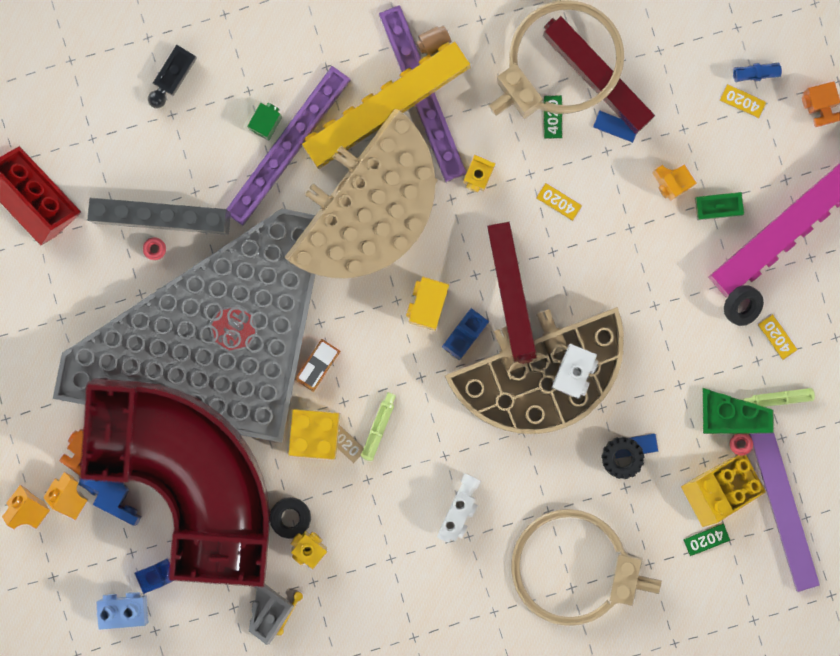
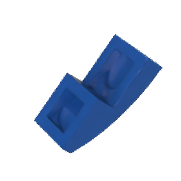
(465, 334)

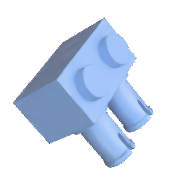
(122, 611)

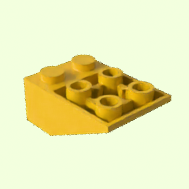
(723, 490)

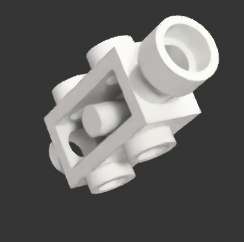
(459, 515)

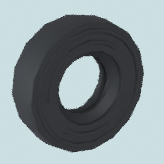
(751, 312)
(276, 514)

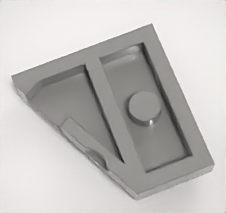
(268, 614)

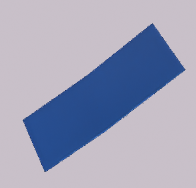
(613, 126)
(647, 443)

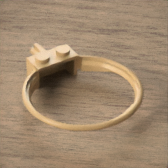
(519, 89)
(625, 579)

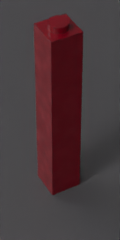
(597, 73)
(512, 293)

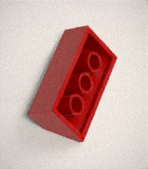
(33, 197)

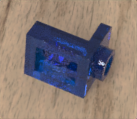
(154, 576)

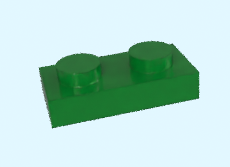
(719, 206)

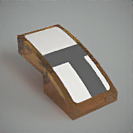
(317, 365)

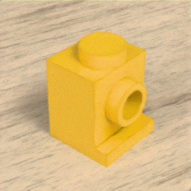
(485, 166)

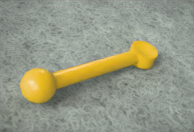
(297, 597)

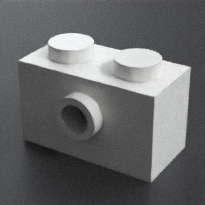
(574, 371)

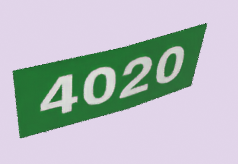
(552, 121)
(706, 539)

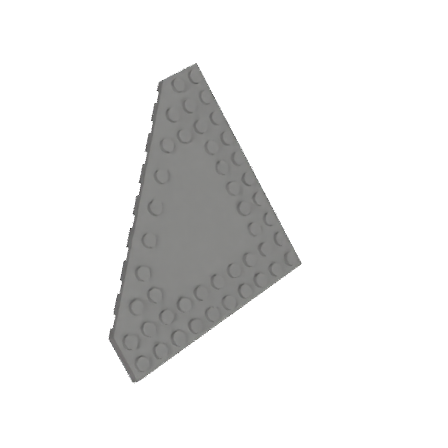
(171, 343)

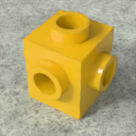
(311, 556)

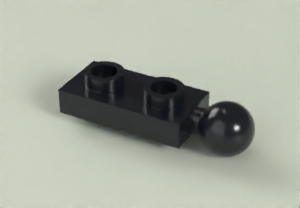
(171, 76)

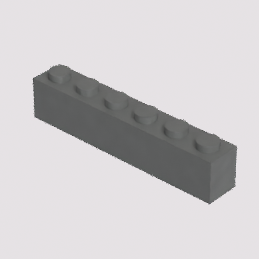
(159, 216)

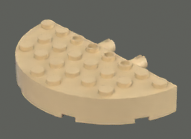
(374, 208)
(521, 395)

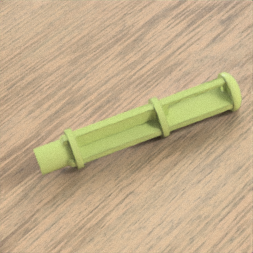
(782, 398)
(378, 427)

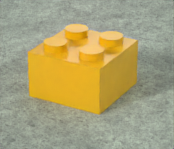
(428, 303)
(314, 434)

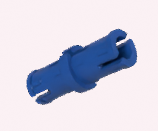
(757, 72)

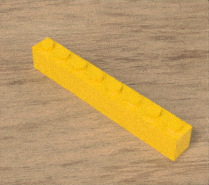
(375, 109)

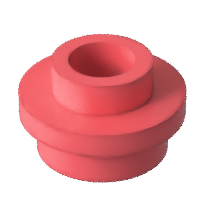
(148, 245)
(741, 451)

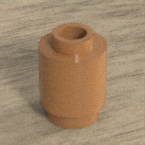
(432, 40)

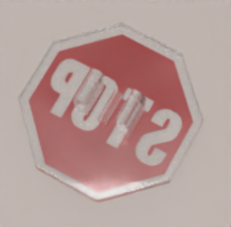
(233, 328)

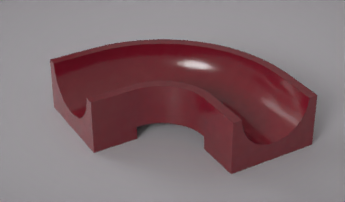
(194, 464)

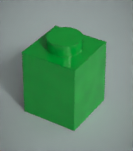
(265, 120)

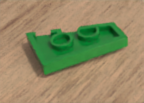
(734, 416)

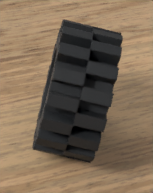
(635, 464)

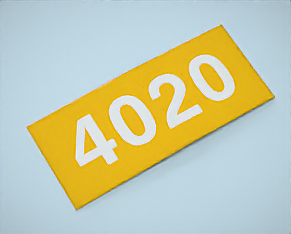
(743, 101)
(559, 201)
(777, 337)

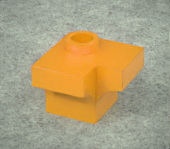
(673, 181)
(64, 496)
(25, 509)

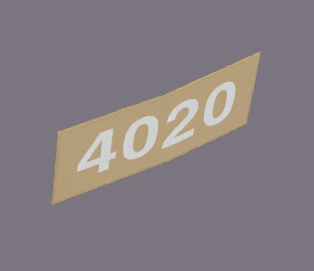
(348, 445)

